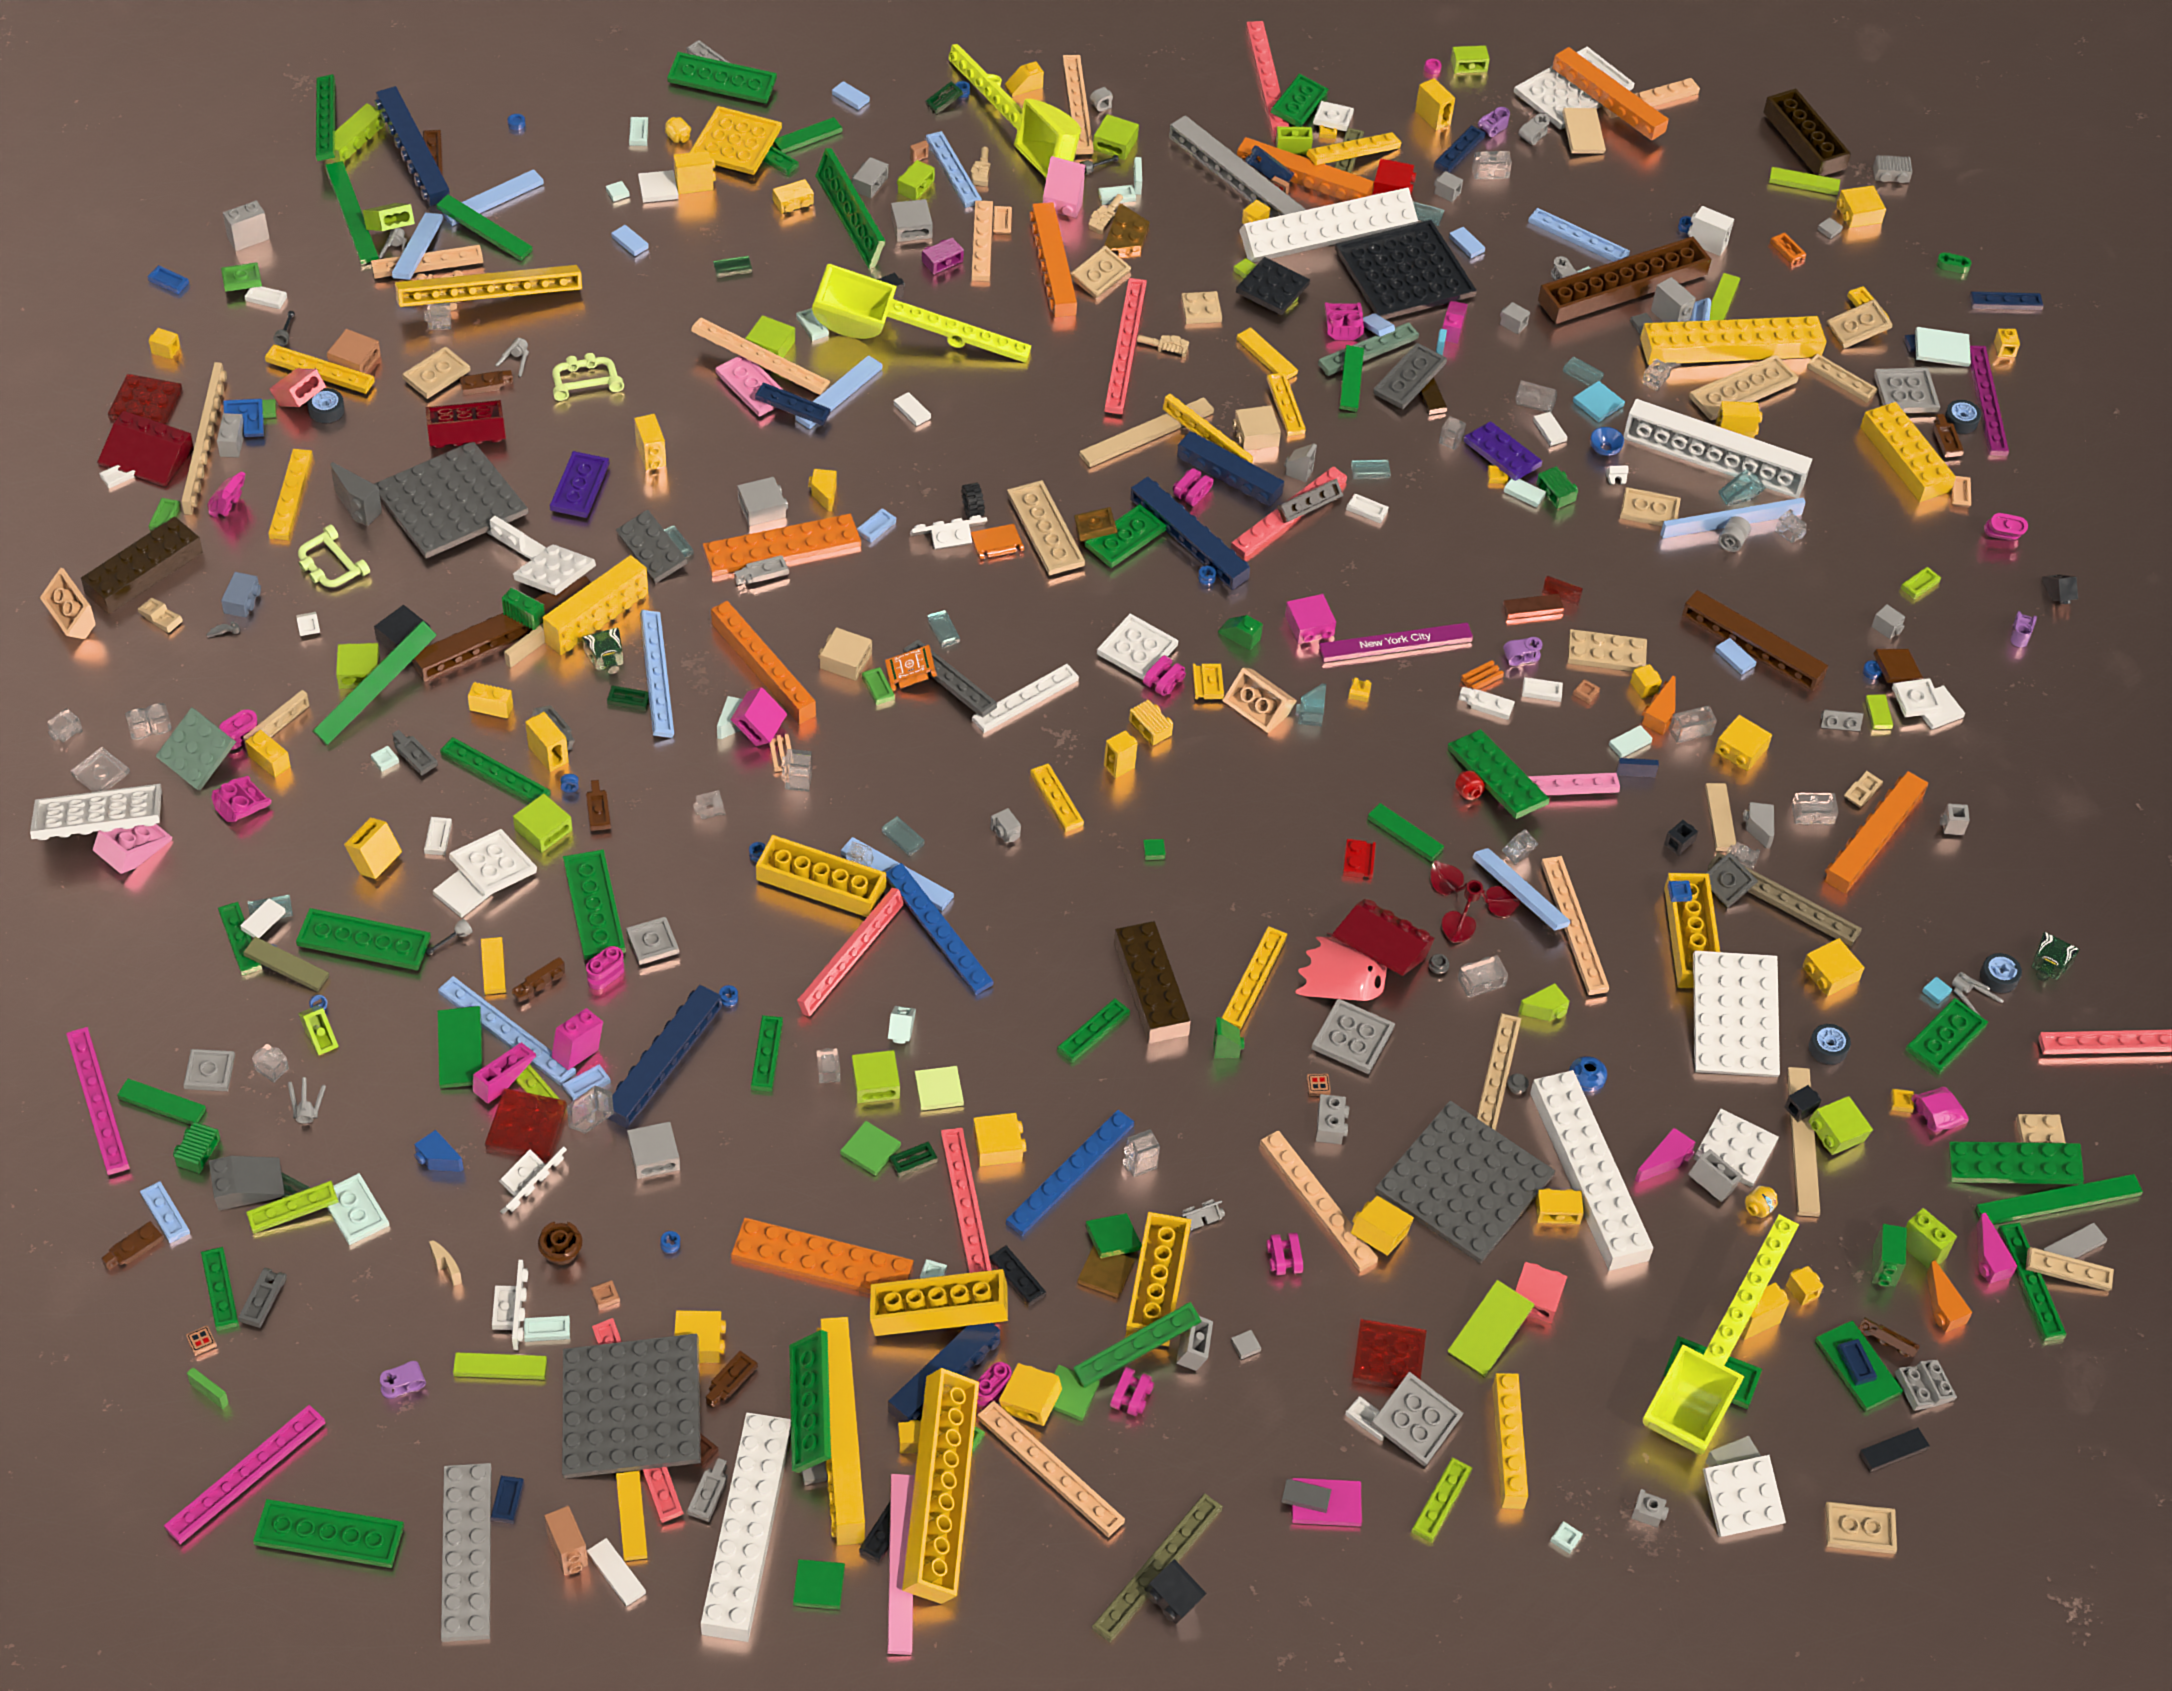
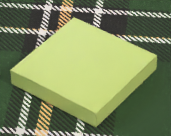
(939, 1088)

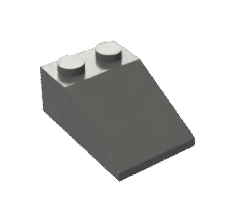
(357, 495)
(245, 1180)

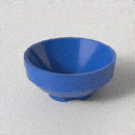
(1609, 437)
(1589, 1080)

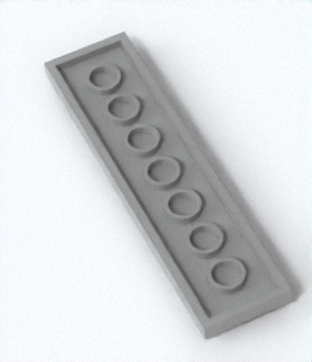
(466, 1553)

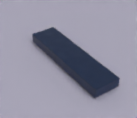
(1459, 149)
(2006, 300)
(792, 403)

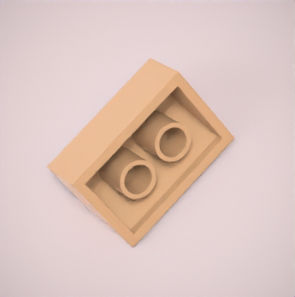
(68, 606)
(1259, 699)

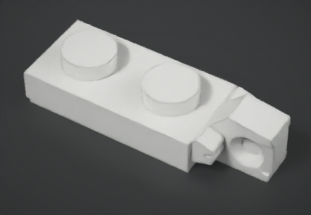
(1487, 702)

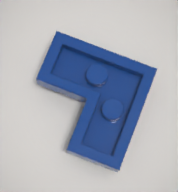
(252, 415)

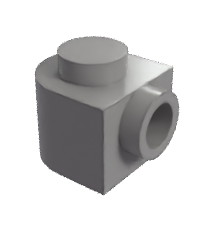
(1101, 99)

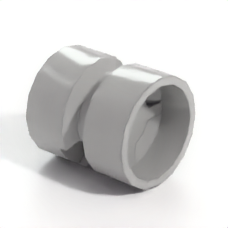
(1734, 534)

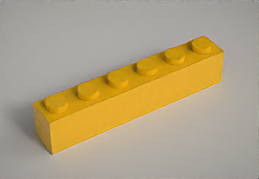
(1510, 1441)

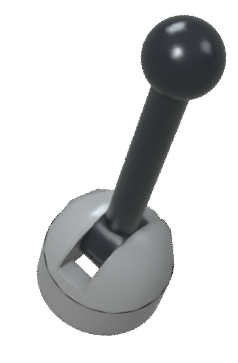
(461, 929)

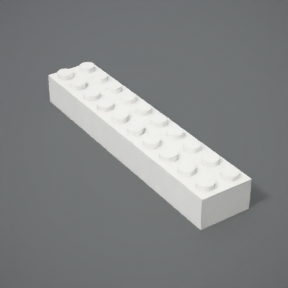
(1327, 225)
(1716, 447)
(1591, 1170)
(746, 1528)

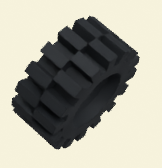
(973, 500)

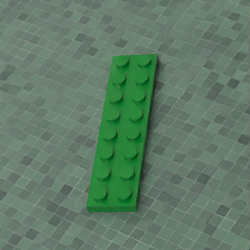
(850, 208)

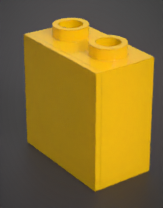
(1435, 104)
(694, 172)
(1861, 206)
(1739, 417)
(650, 442)
(546, 741)
(1743, 743)
(373, 848)
(1833, 967)
(998, 1139)
(1381, 1225)
(1768, 1311)
(708, 1328)
(1031, 1394)

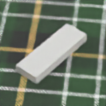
(616, 1572)

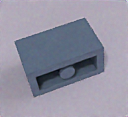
(240, 594)

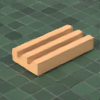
(779, 740)

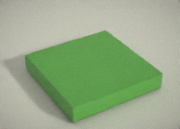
(241, 276)
(870, 1148)
(1074, 1398)

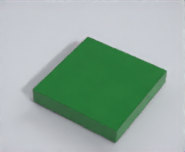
(1113, 1235)
(818, 1584)

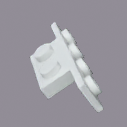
(949, 534)
(514, 538)
(524, 1174)
(508, 1304)

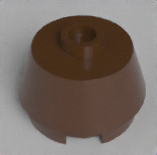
(560, 1242)

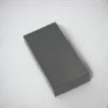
(1306, 1495)

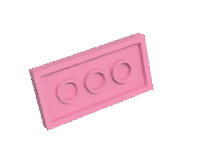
(745, 379)

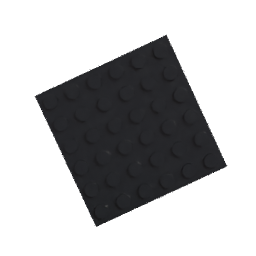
(1405, 269)

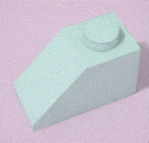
(725, 726)
(901, 1024)

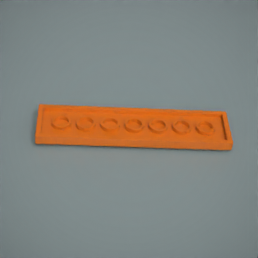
(790, 541)
(817, 1257)

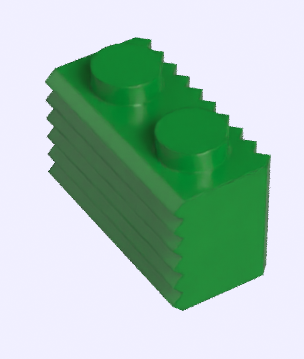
(1557, 487)
(523, 608)
(196, 1147)

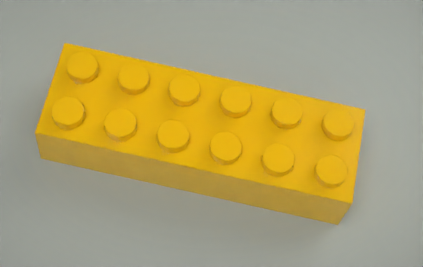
(1907, 452)
(595, 605)
(820, 876)
(1691, 925)
(1158, 1270)
(939, 1302)

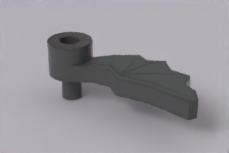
(221, 629)

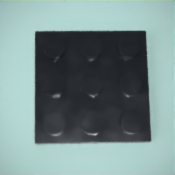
(1273, 285)

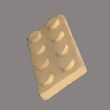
(1606, 650)

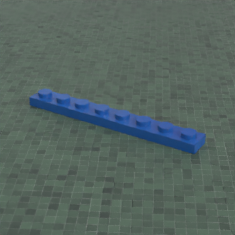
(939, 929)
(1069, 1173)

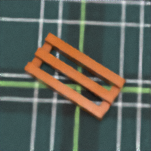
(1788, 248)
(1480, 673)

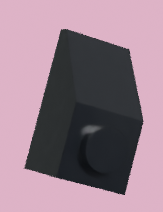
(2061, 587)

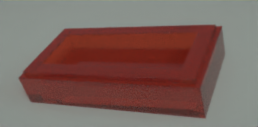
(1567, 592)

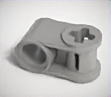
(1535, 129)
(1562, 268)

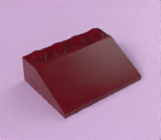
(465, 423)
(146, 447)
(1384, 937)

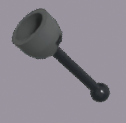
(1089, 166)
(281, 336)

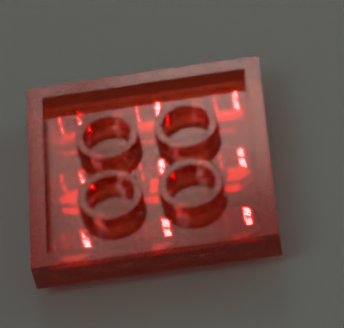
(145, 398)
(525, 1124)
(1387, 1353)

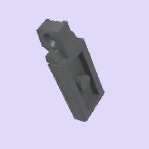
(558, 721)
(414, 753)

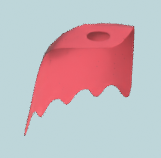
(1341, 972)

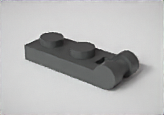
(262, 1297)

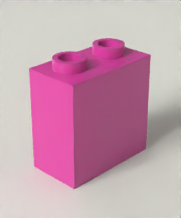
(1310, 618)
(758, 716)
(577, 1039)

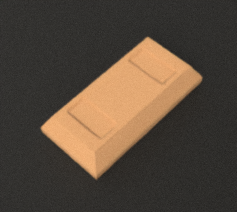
(1002, 220)
(1961, 492)

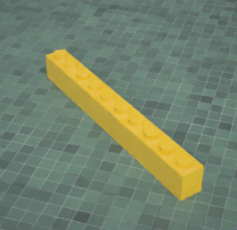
(488, 285)

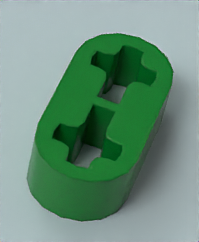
(1953, 263)

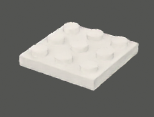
(554, 569)
(1136, 646)
(492, 862)
(1739, 1145)
(1744, 1496)

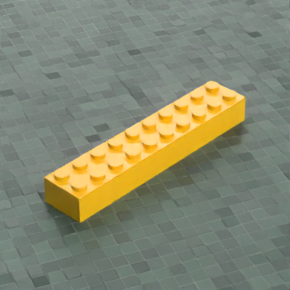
(1733, 339)
(844, 1465)
(941, 1486)

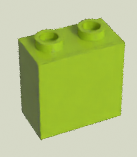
(1115, 137)
(388, 216)
(772, 336)
(355, 663)
(542, 823)
(875, 1076)
(1840, 1125)
(1928, 1238)

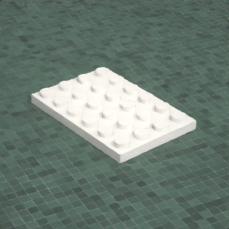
(1552, 92)
(96, 811)
(1736, 1014)

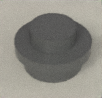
(1438, 964)
(1518, 1083)

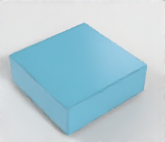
(1441, 341)
(1937, 990)

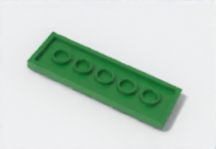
(722, 77)
(1499, 774)
(593, 902)
(363, 939)
(2016, 1162)
(810, 1401)
(328, 1533)

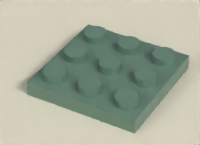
(195, 748)

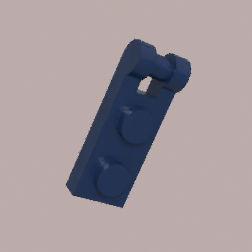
(1268, 165)

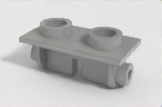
(1841, 720)
(1209, 1211)

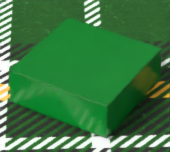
(1154, 849)

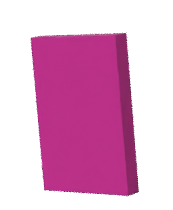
(1343, 1505)

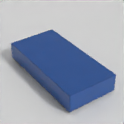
(168, 279)

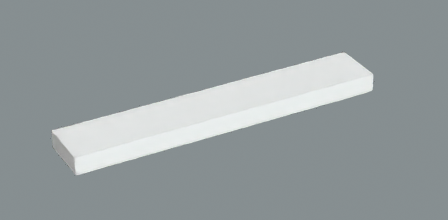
(1027, 697)

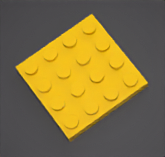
(737, 139)

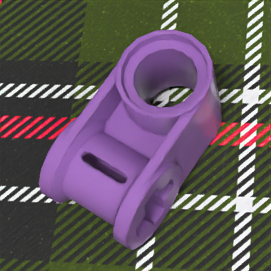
(1495, 121)
(2022, 629)
(1521, 652)
(402, 1379)

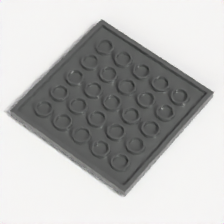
(449, 499)
(1465, 1181)
(631, 1406)

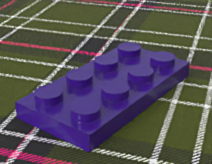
(1502, 451)
(579, 484)

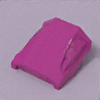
(1344, 321)
(226, 493)
(238, 799)
(1940, 1109)

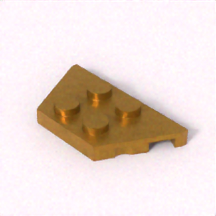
(1127, 231)

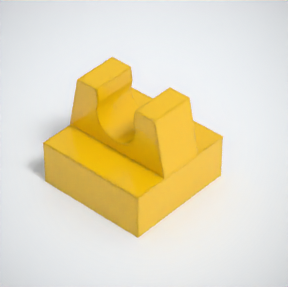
(1360, 690)

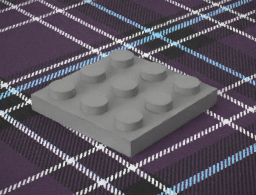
(1908, 388)
(1353, 1036)
(1416, 1419)

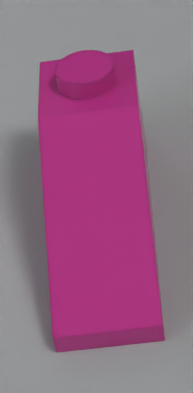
(1454, 321)
(502, 1072)
(1667, 1156)
(1993, 1256)

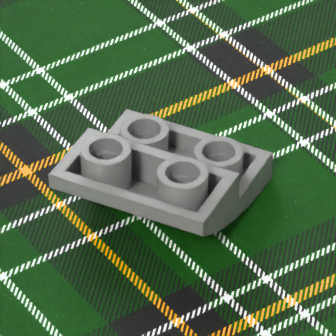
(1925, 1385)

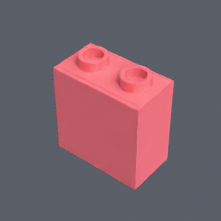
(297, 387)
(1541, 1288)

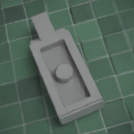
(762, 570)
(709, 1491)

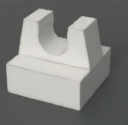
(1617, 472)
(308, 623)

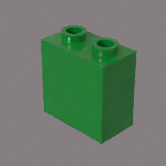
(1889, 1255)

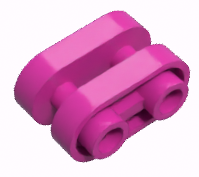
(1192, 486)
(2006, 526)
(1164, 675)
(239, 726)
(605, 968)
(1278, 1262)
(993, 1384)
(1136, 1403)

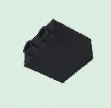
(396, 627)

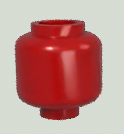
(1468, 784)

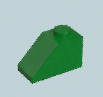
(1242, 630)
(1227, 1040)

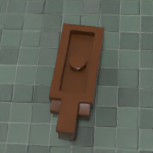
(485, 382)
(1947, 437)
(598, 807)
(539, 979)
(133, 1246)
(1888, 1337)
(730, 1378)

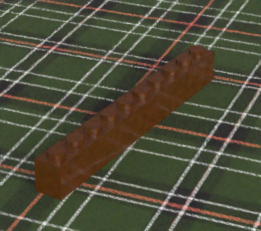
(483, 637)

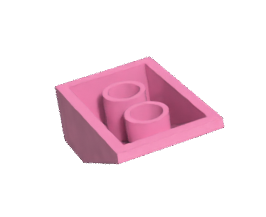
(1065, 186)
(130, 847)

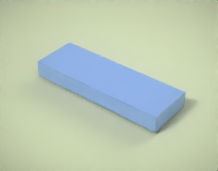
(165, 1212)

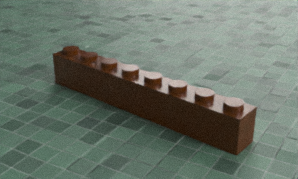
(1755, 640)

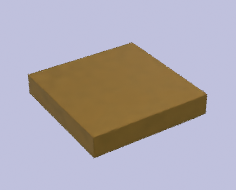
(1095, 524)
(1107, 1273)

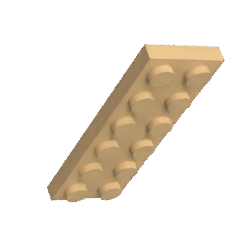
(1744, 385)
(1045, 527)

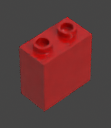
(1393, 176)

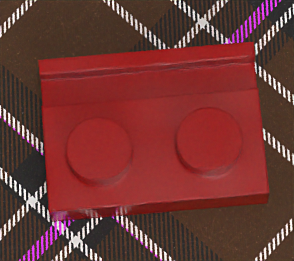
(1359, 858)

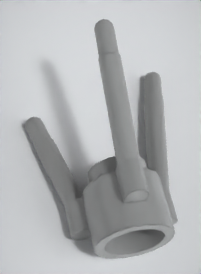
(395, 238)
(517, 349)
(1964, 984)
(305, 1111)

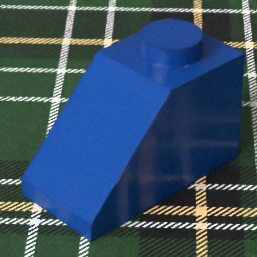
(437, 1154)

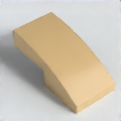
(159, 615)
(1863, 789)
(445, 1260)

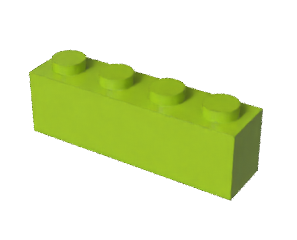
(357, 131)

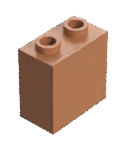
(354, 351)
(566, 1540)

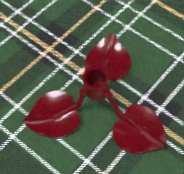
(1458, 926)

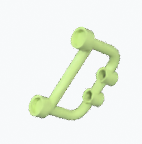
(572, 364)
(316, 573)

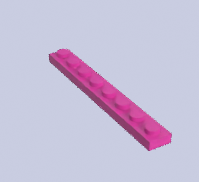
(97, 1101)
(244, 1474)

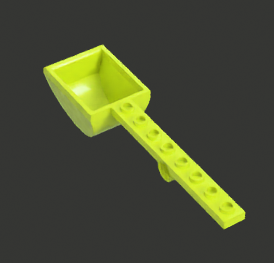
(1040, 126)
(859, 306)
(1699, 1385)

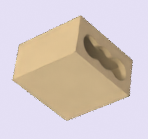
(1256, 428)
(845, 653)

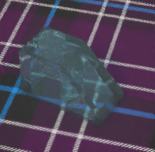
(1742, 488)
(1312, 707)

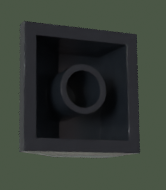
(1174, 1591)

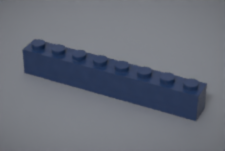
(412, 145)
(1191, 533)
(664, 1054)

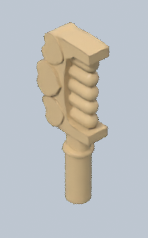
(980, 169)
(1103, 215)
(1171, 344)

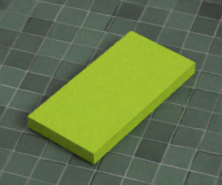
(1490, 1328)

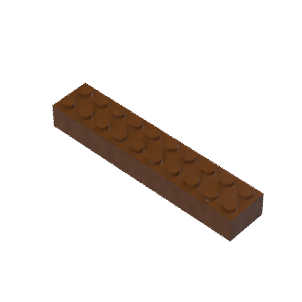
(1623, 279)

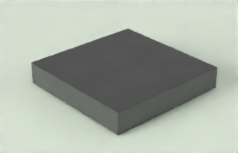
(1730, 880)

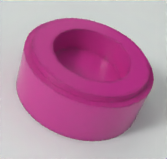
(1432, 66)

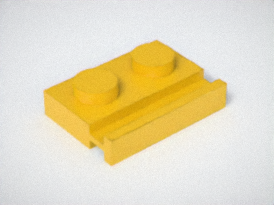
(1208, 681)

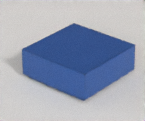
(1679, 891)

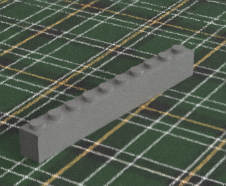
(1231, 167)

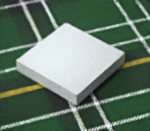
(1333, 115)
(658, 186)
(1917, 697)
(1950, 712)
(459, 894)

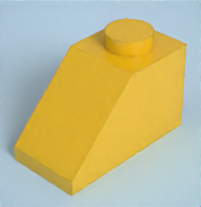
(1025, 79)
(823, 487)

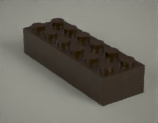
(1807, 132)
(141, 565)
(1151, 982)

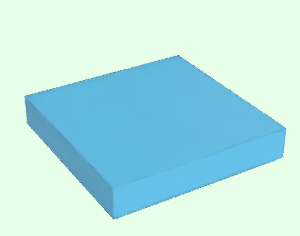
(1598, 401)

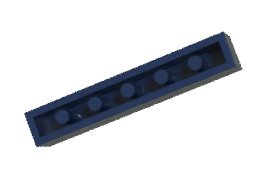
(1230, 468)
(958, 1357)

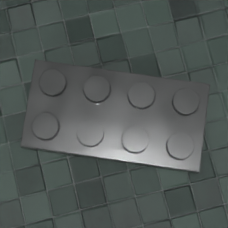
(1410, 376)
(651, 546)

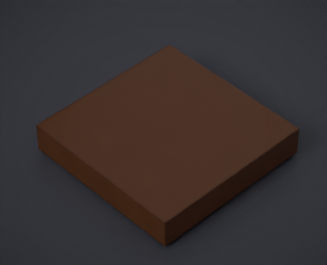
(1897, 665)

